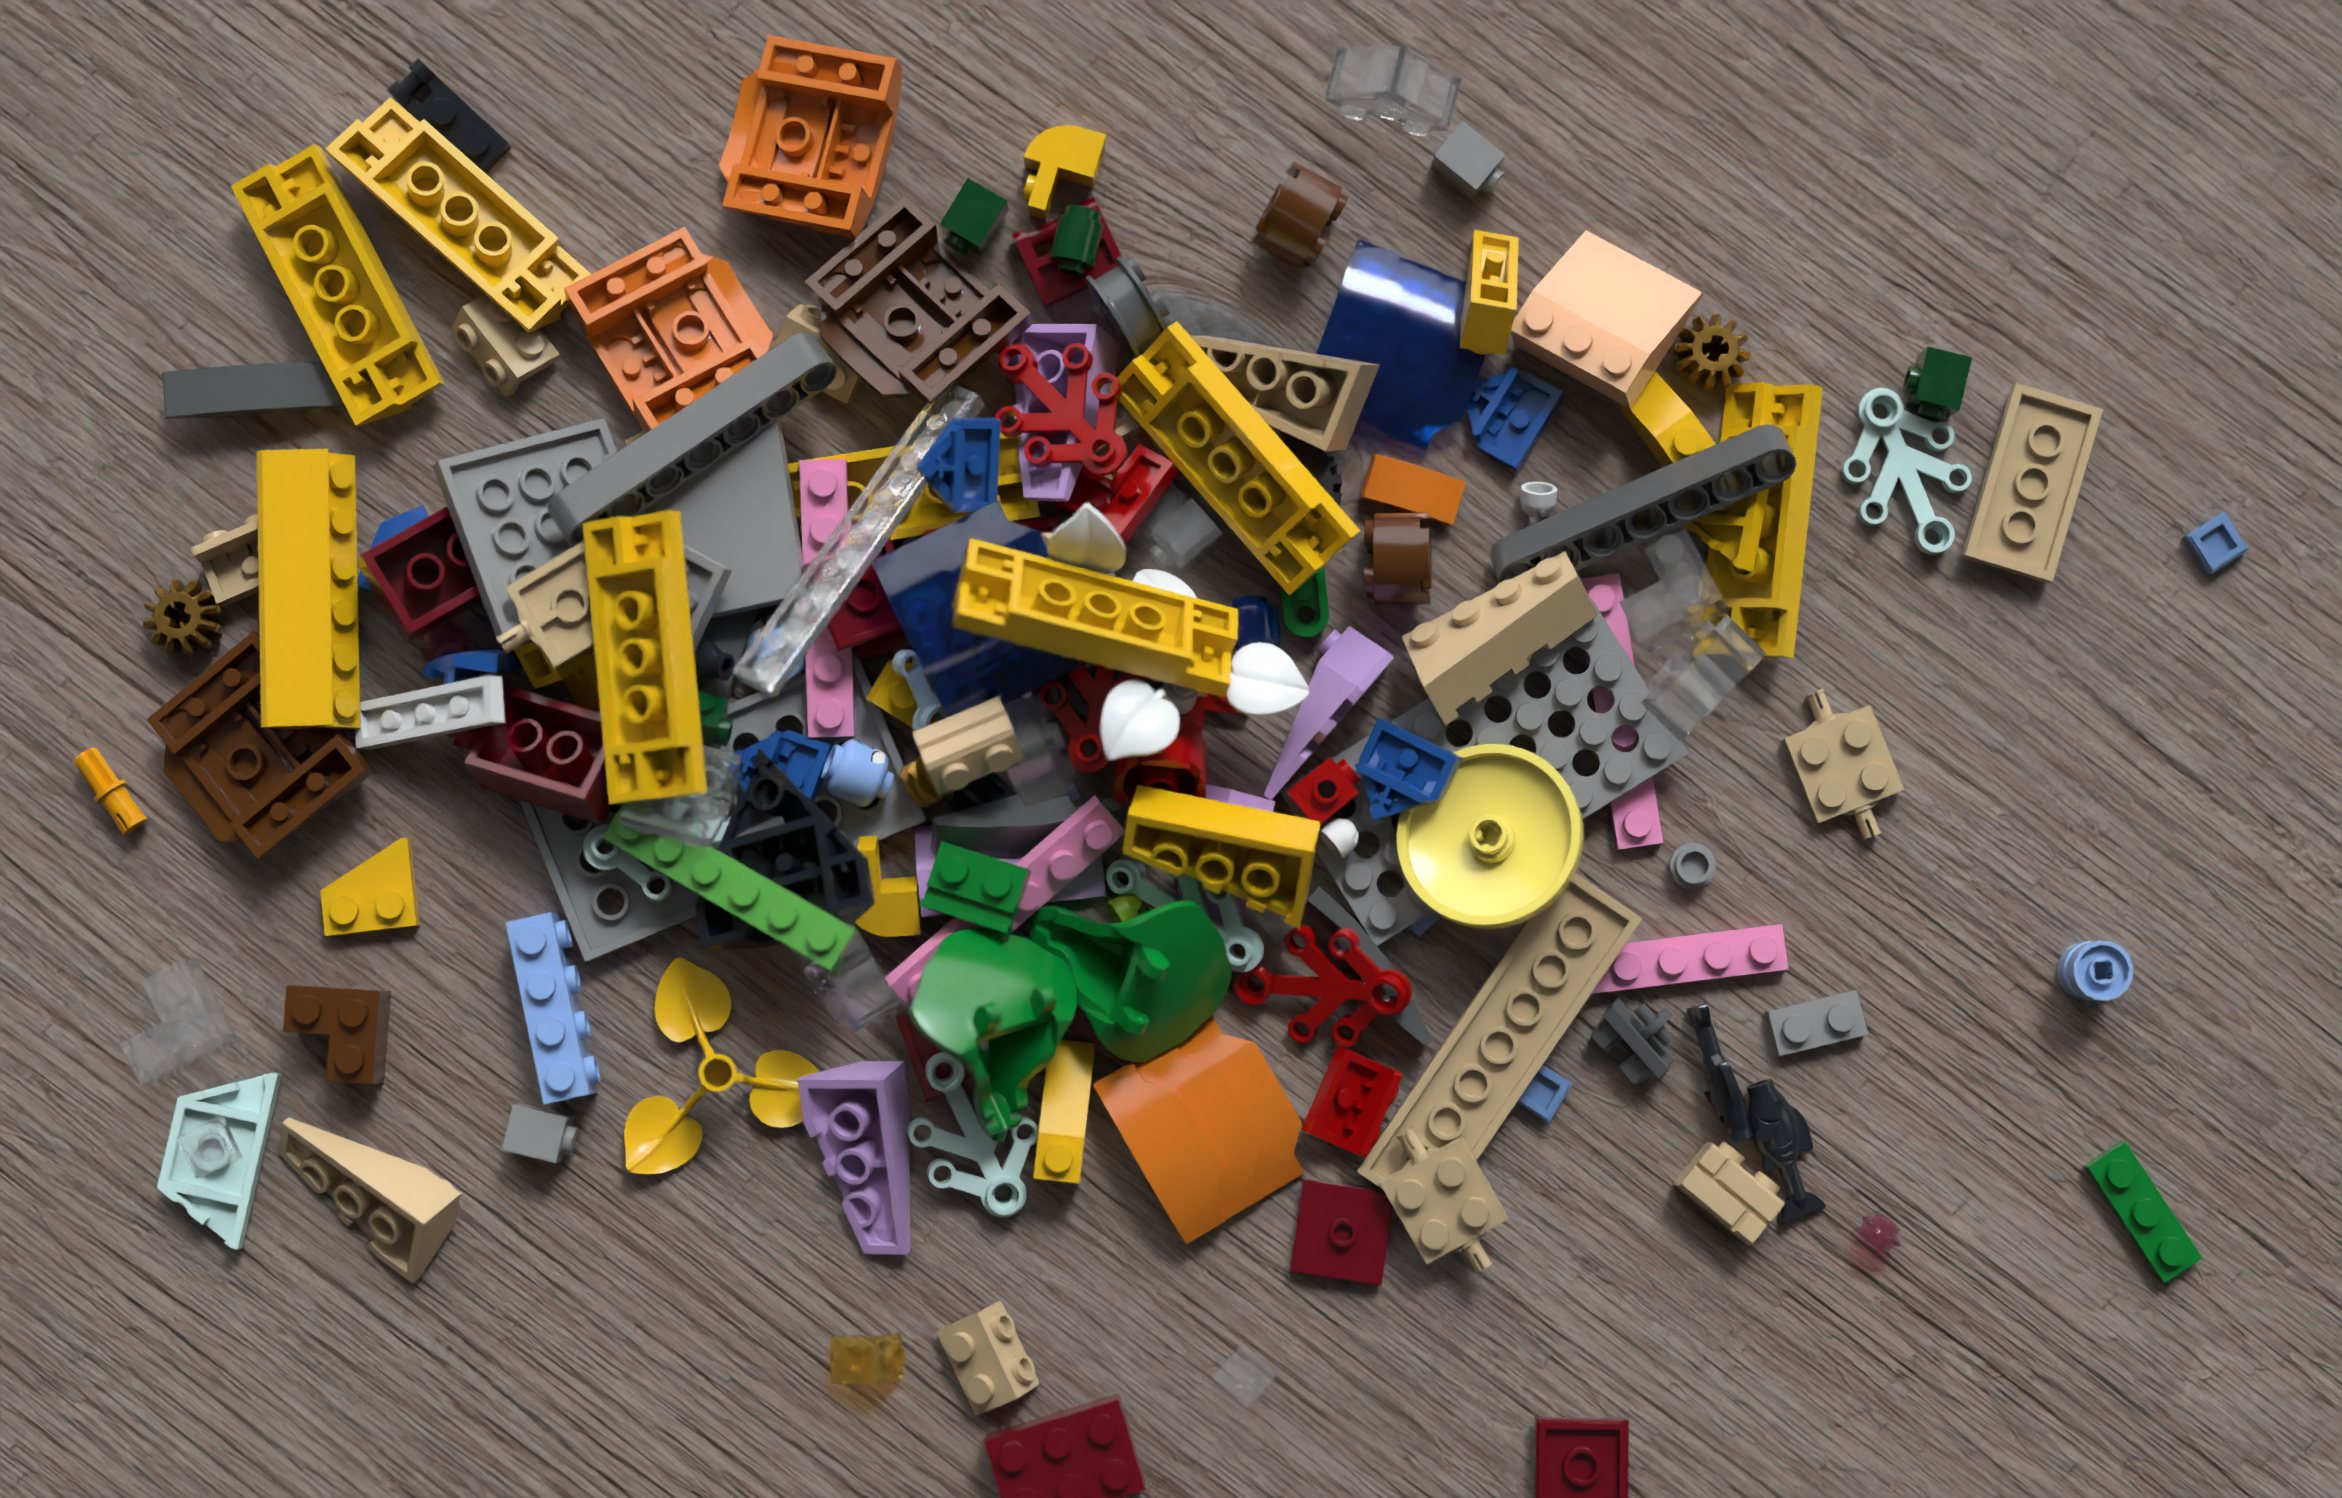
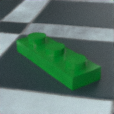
(2142, 1212)

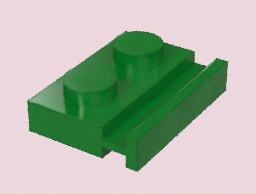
(975, 888)

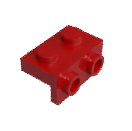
(1352, 1102)

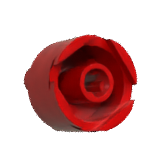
(1174, 769)

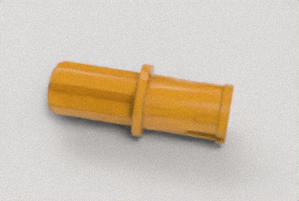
(110, 791)

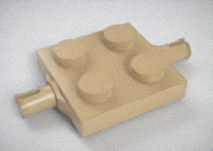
(554, 608)
(1843, 764)
(1444, 1200)

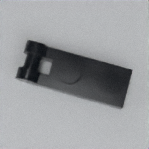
(450, 116)

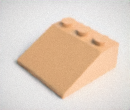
(1604, 318)

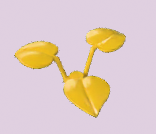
(687, 1005)

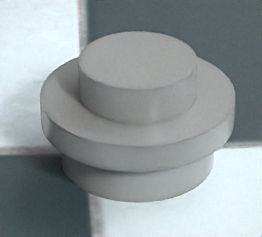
(1692, 865)

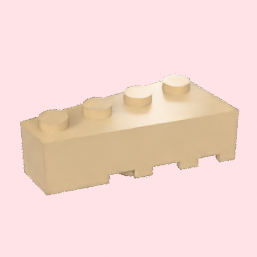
(1296, 390)

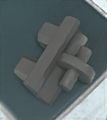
(1648, 1054)

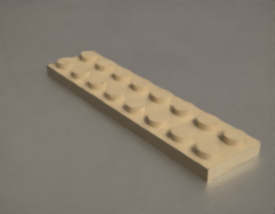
(1509, 1027)

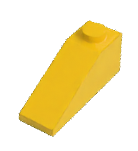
(1490, 293)
(1666, 423)
(1064, 1112)

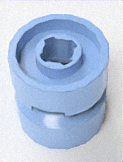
(2095, 970)

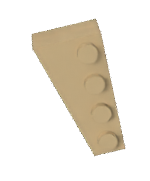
(1497, 633)

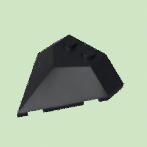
(794, 846)

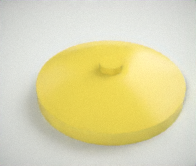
(1495, 841)

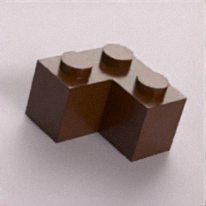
(355, 1025)

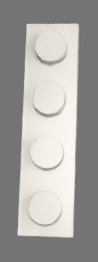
(430, 712)

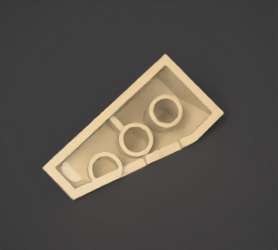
(390, 1199)

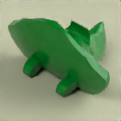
(1142, 978)
(998, 1012)

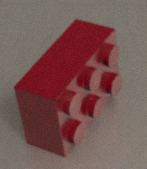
(421, 575)
(544, 756)
(1068, 1454)

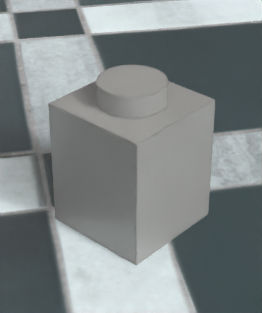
(1469, 161)
(539, 1133)

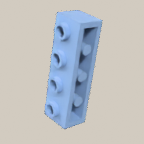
(552, 1007)

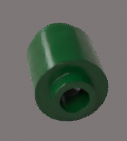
(1077, 240)

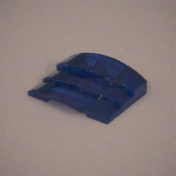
(1411, 327)
(958, 663)

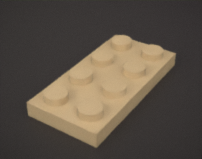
(2032, 483)

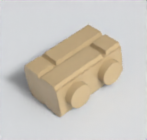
(968, 746)
(1730, 1192)

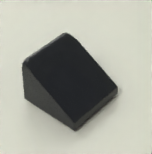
(981, 791)

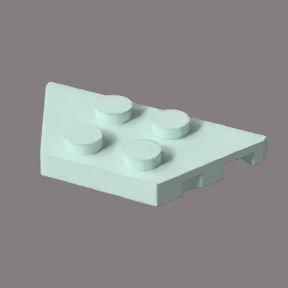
(226, 1195)

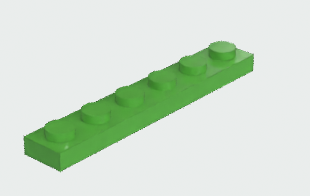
(741, 893)

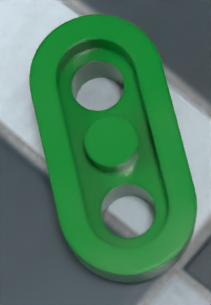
(1311, 596)

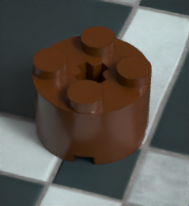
(1298, 215)
(1399, 558)

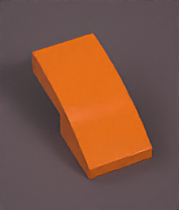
(1412, 489)

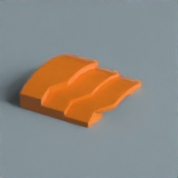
(812, 135)
(668, 325)
(1205, 1127)

